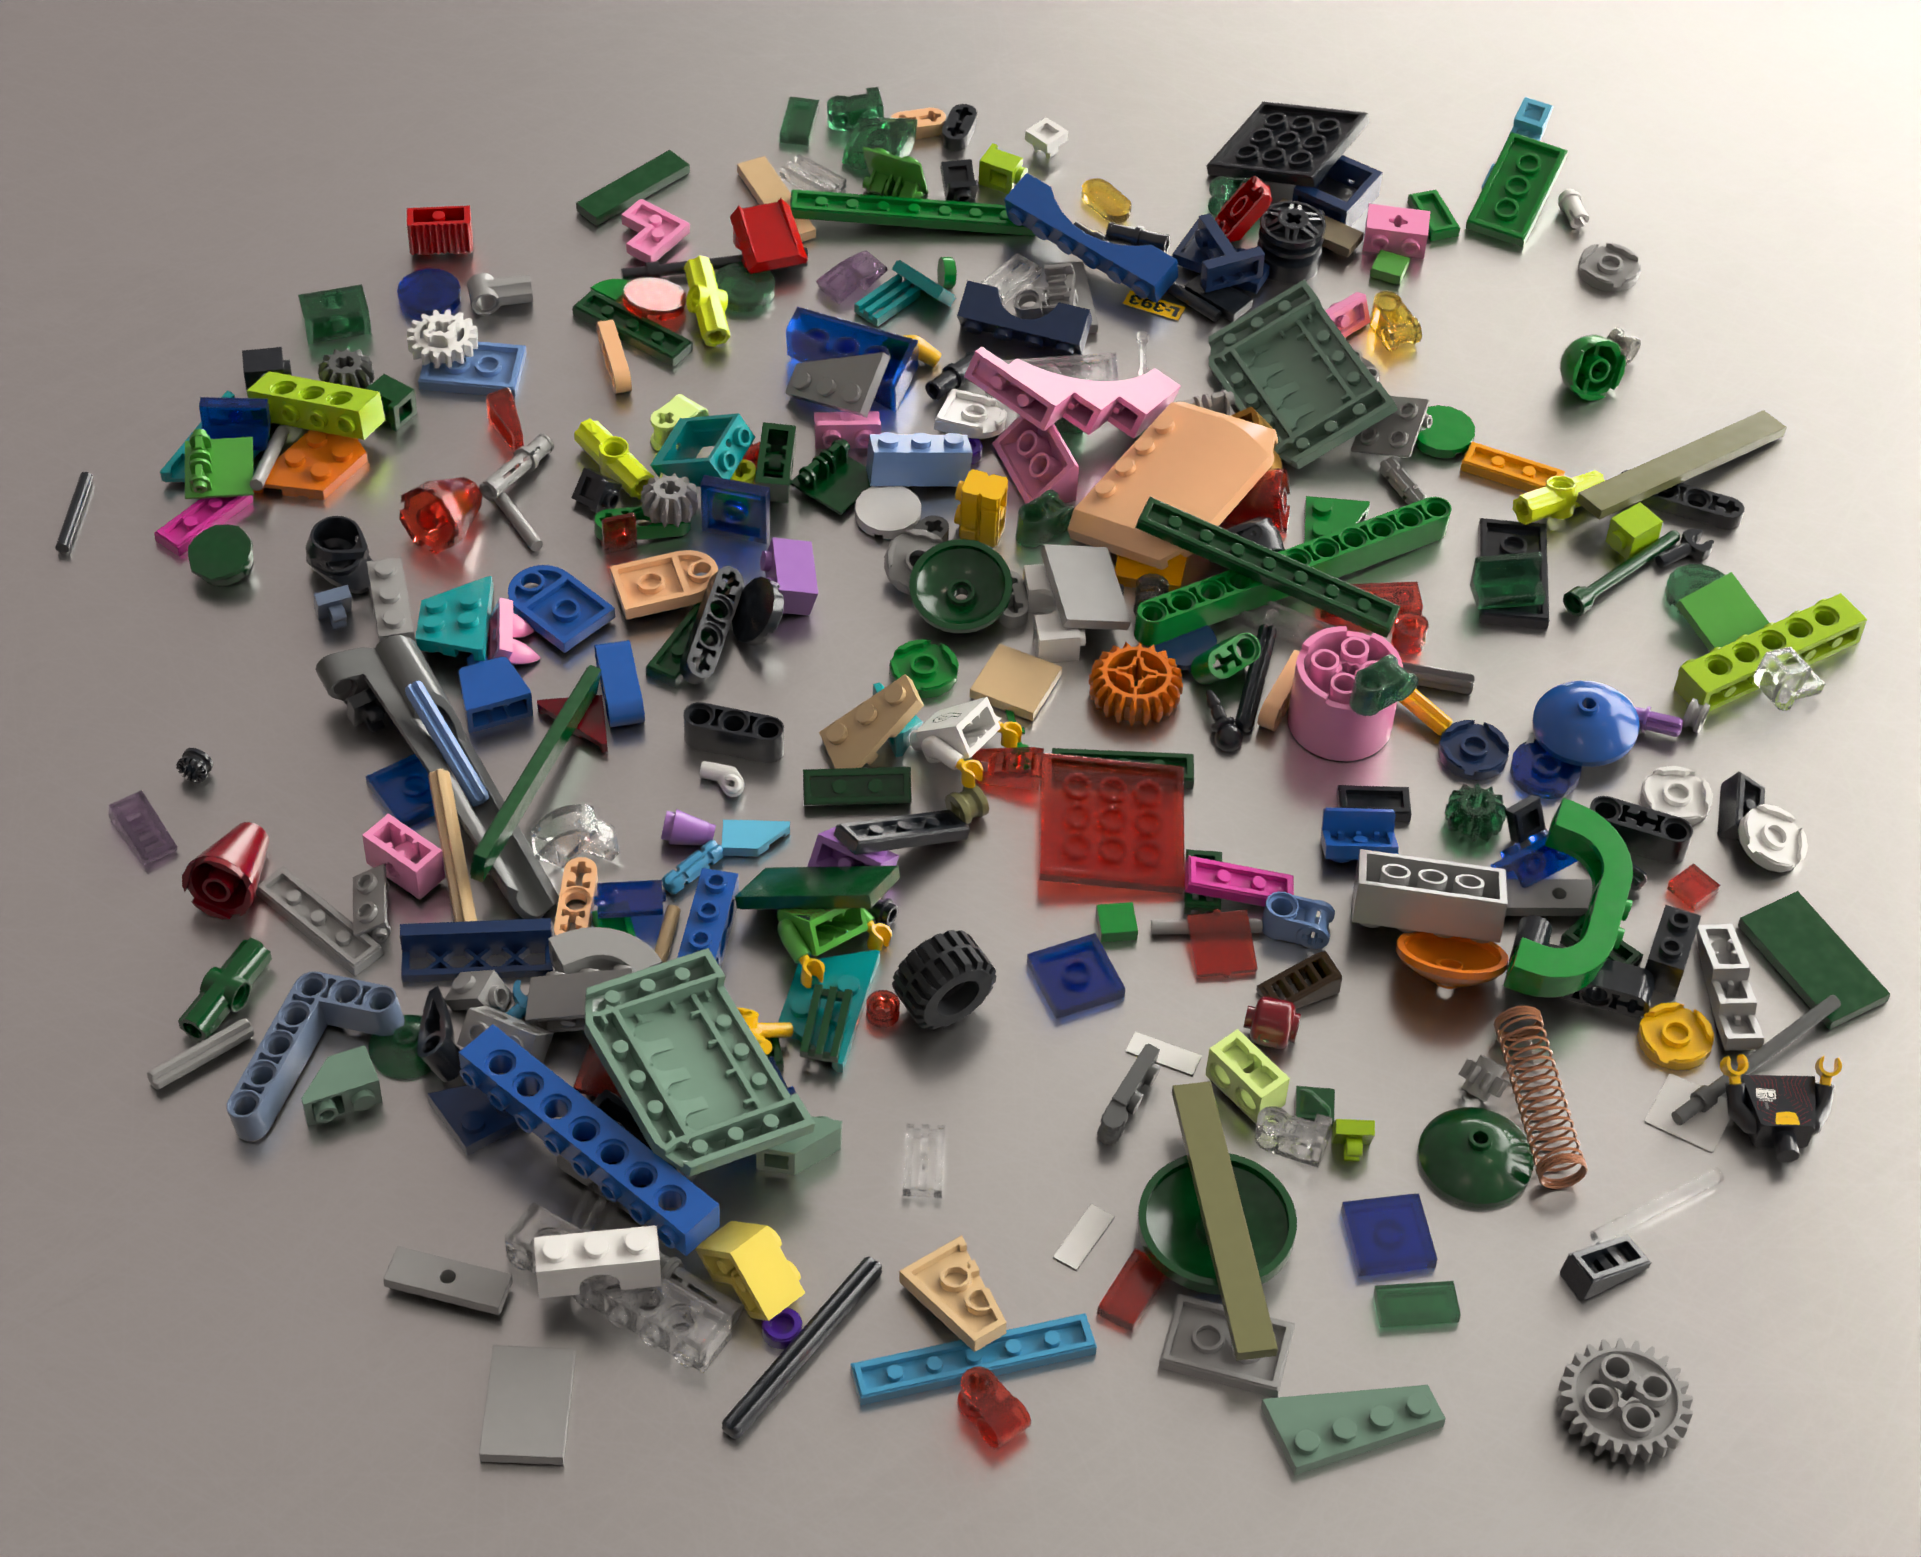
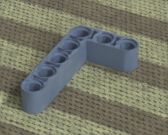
(309, 1007)

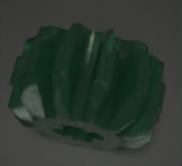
(1475, 812)

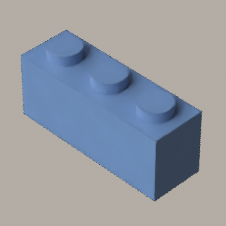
(918, 459)

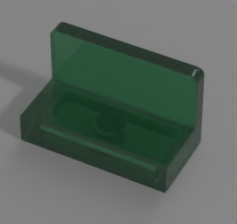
(1507, 581)

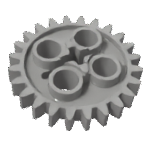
(1625, 1401)

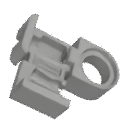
(1060, 283)

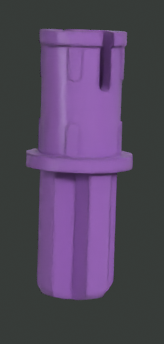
(1658, 722)

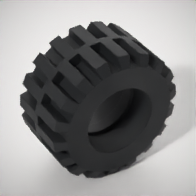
(944, 979)

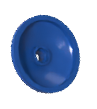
(1585, 723)

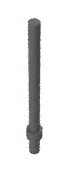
(1707, 1096)

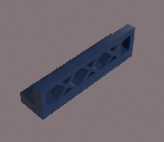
(477, 943)

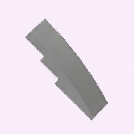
(1728, 987)

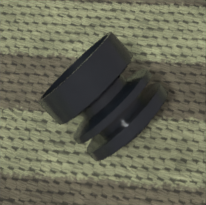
(1292, 241)

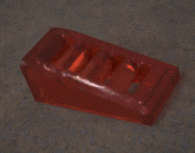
(504, 418)
(1017, 778)

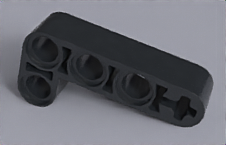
(1615, 988)

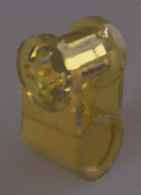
(1393, 321)

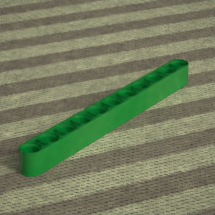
(1333, 554)

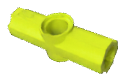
(707, 301)
(612, 456)
(1554, 500)

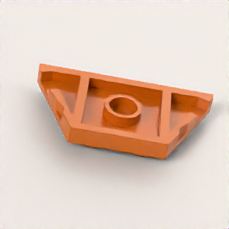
(316, 465)

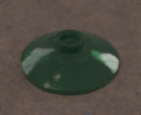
(399, 1057)

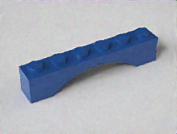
(1141, 268)

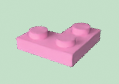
(656, 230)

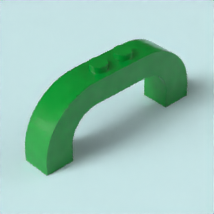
(1603, 853)

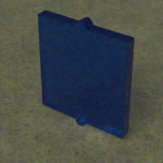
(629, 899)

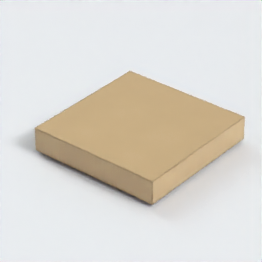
(1016, 681)

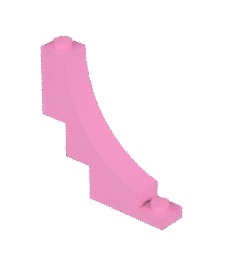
(1087, 404)

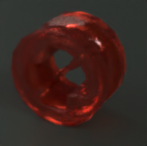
(884, 999)

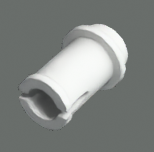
(1571, 203)

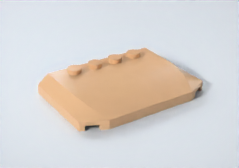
(1183, 459)

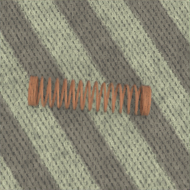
(1519, 1035)

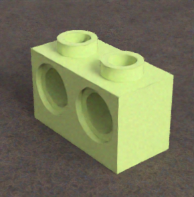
(1246, 1075)

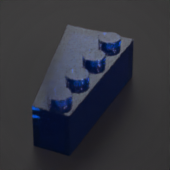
(822, 337)

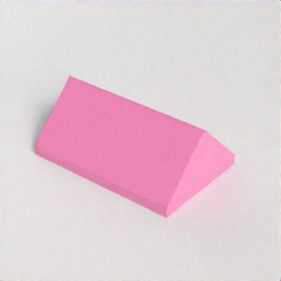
(1038, 460)

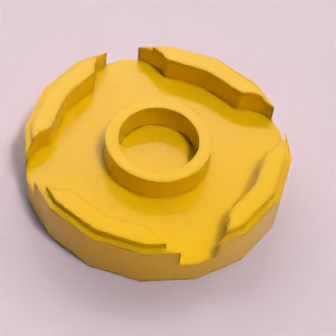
(1675, 1036)

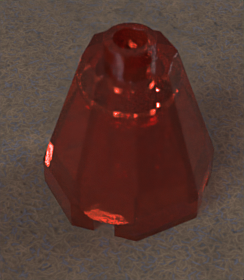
(440, 512)

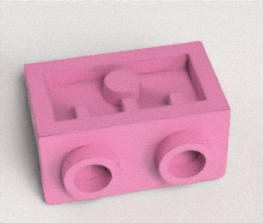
(846, 426)

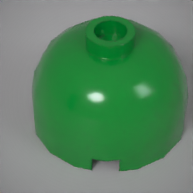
(1592, 366)

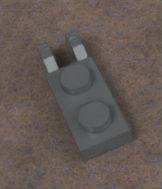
(1128, 1095)

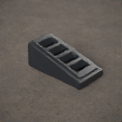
(1587, 1281)

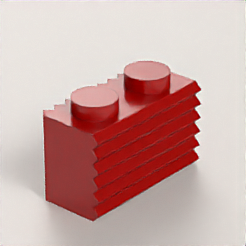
(440, 230)

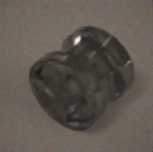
(1629, 345)

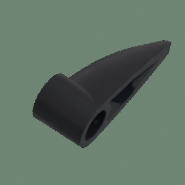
(437, 1038)

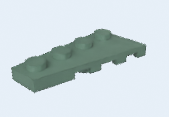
(1340, 1425)

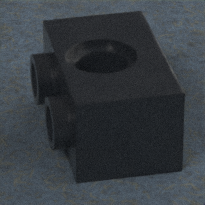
(1672, 948)

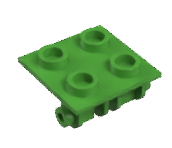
(895, 172)
(218, 466)

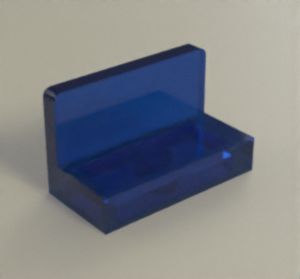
(236, 419)

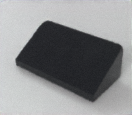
(1737, 798)

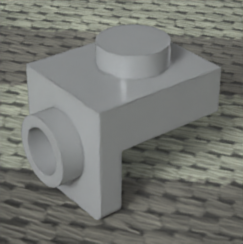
(478, 990)

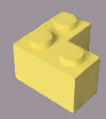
(754, 1265)

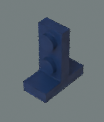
(1224, 264)

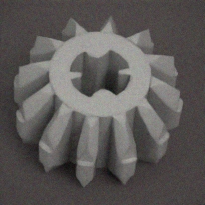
(669, 500)

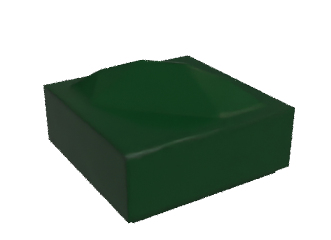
(1314, 1101)

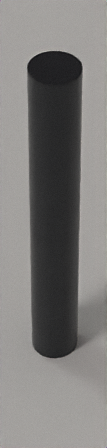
(74, 512)

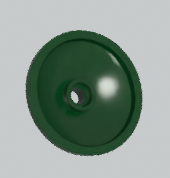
(958, 569)
(1472, 1171)

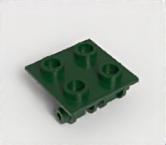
(833, 478)

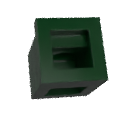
(397, 400)

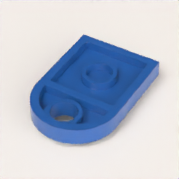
(559, 607)

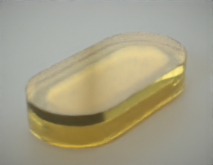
(1106, 200)

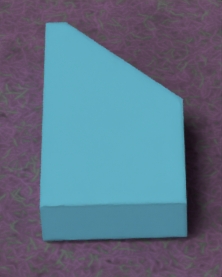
(751, 836)

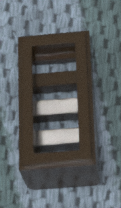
(1320, 971)

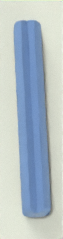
(446, 743)

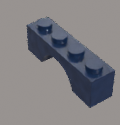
(1062, 328)

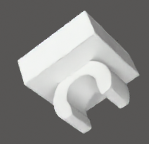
(1046, 137)

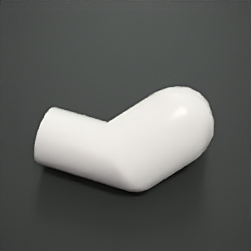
(725, 775)

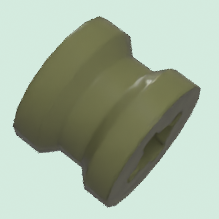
(968, 803)

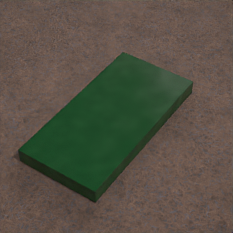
(817, 887)
(1813, 958)

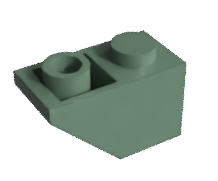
(342, 1086)
(804, 1151)

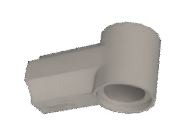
(489, 293)

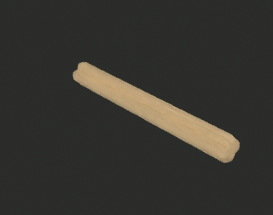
(452, 846)

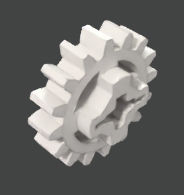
(442, 338)

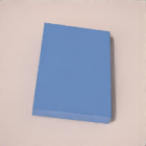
(489, 370)

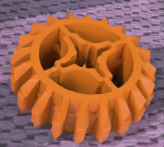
(1156, 689)

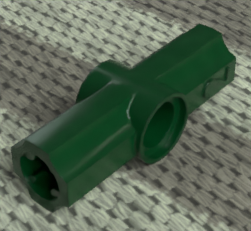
(225, 989)

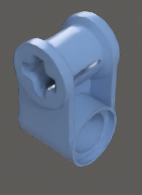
(1294, 919)

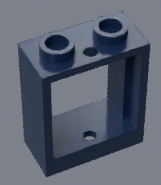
(1365, 180)

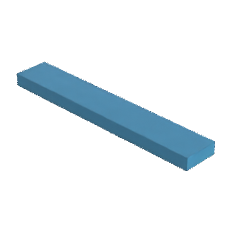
(947, 1362)

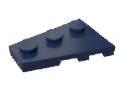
(471, 1117)

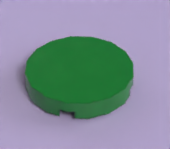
(1449, 434)
(927, 665)

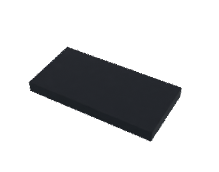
(1514, 537)

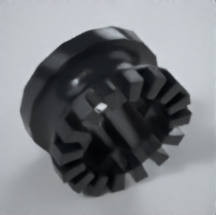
(195, 764)

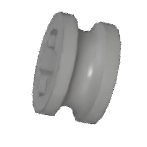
(1695, 715)

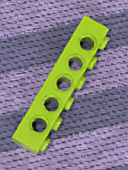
(1730, 670)

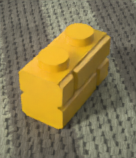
(981, 507)

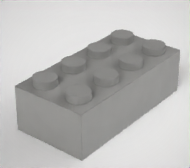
(1429, 896)

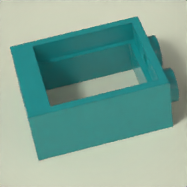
(725, 432)

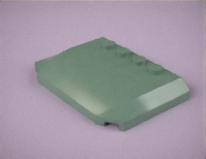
(1298, 375)
(690, 1065)

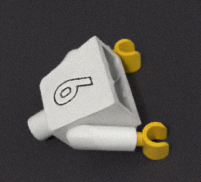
(959, 733)

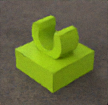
(1353, 1136)

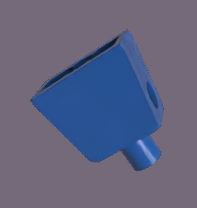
(493, 693)

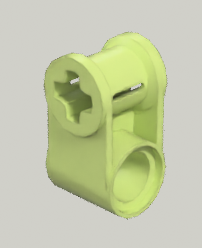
(667, 416)

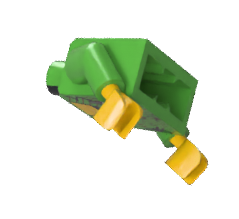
(818, 930)

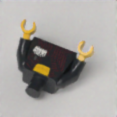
(1779, 1108)

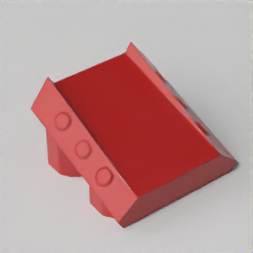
(1244, 208)
(767, 237)

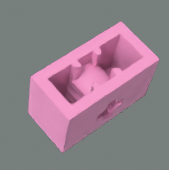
(1396, 230)
(408, 856)

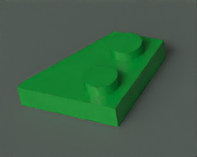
(1330, 515)

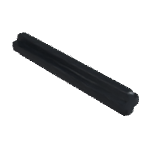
(1255, 680)

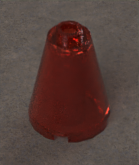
(1265, 499)

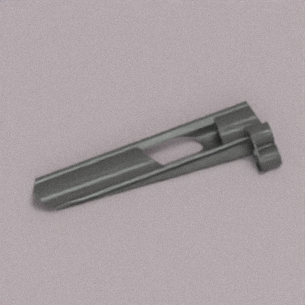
(388, 672)

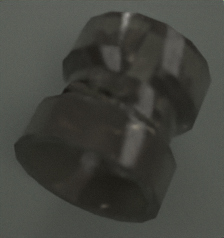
(1148, 587)

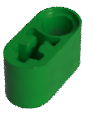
(1227, 655)

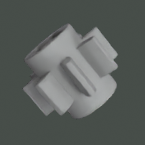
(1483, 1078)

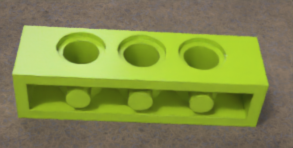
(320, 405)

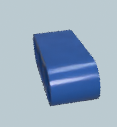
(619, 683)

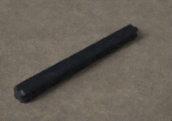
(801, 1348)

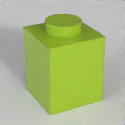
(1633, 530)

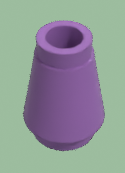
(686, 829)

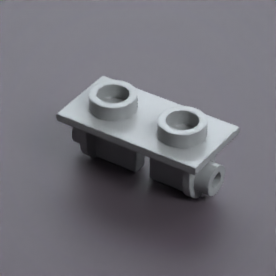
(371, 904)

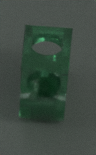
(845, 111)

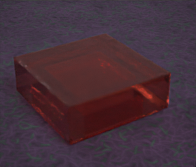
(1693, 887)

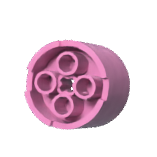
(1322, 690)

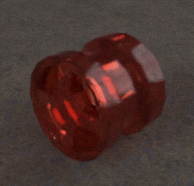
(1410, 632)

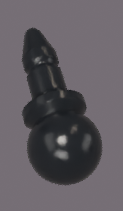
(1227, 736)

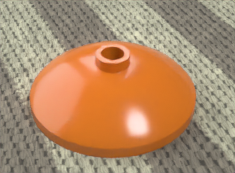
(1451, 960)

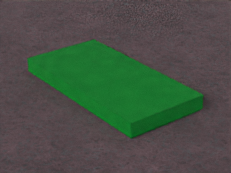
(1516, 189)

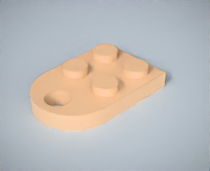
(662, 582)

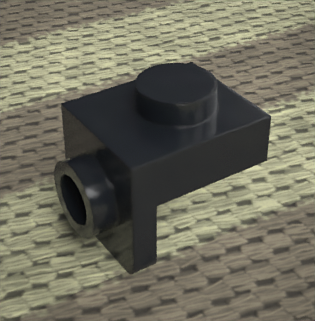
(959, 180)
(597, 491)

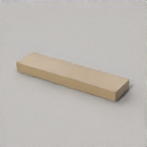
(768, 188)

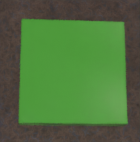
(1721, 612)

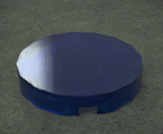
(428, 291)
(1541, 773)

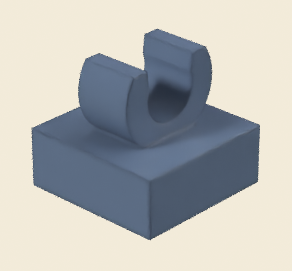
(333, 604)

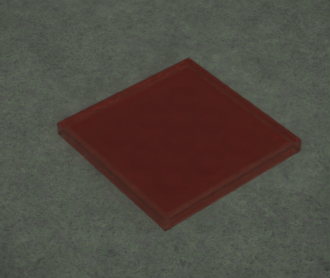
(1111, 823)

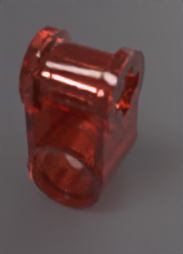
(991, 1407)

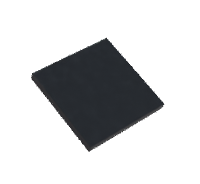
(1288, 143)

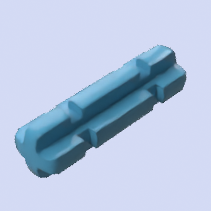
(691, 867)

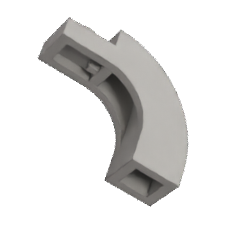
(599, 950)

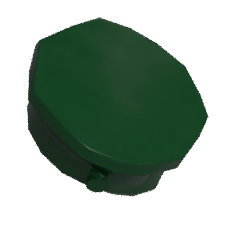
(221, 555)

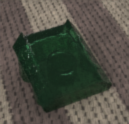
(887, 133)

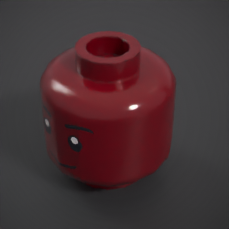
(1272, 1022)

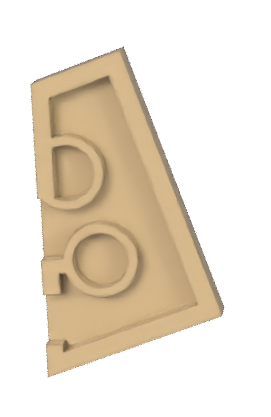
(863, 730)
(954, 1292)

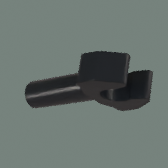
(1688, 547)

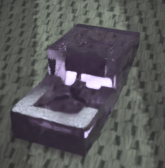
(849, 274)

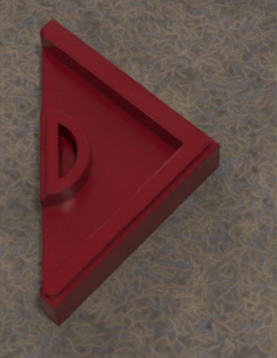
(591, 725)

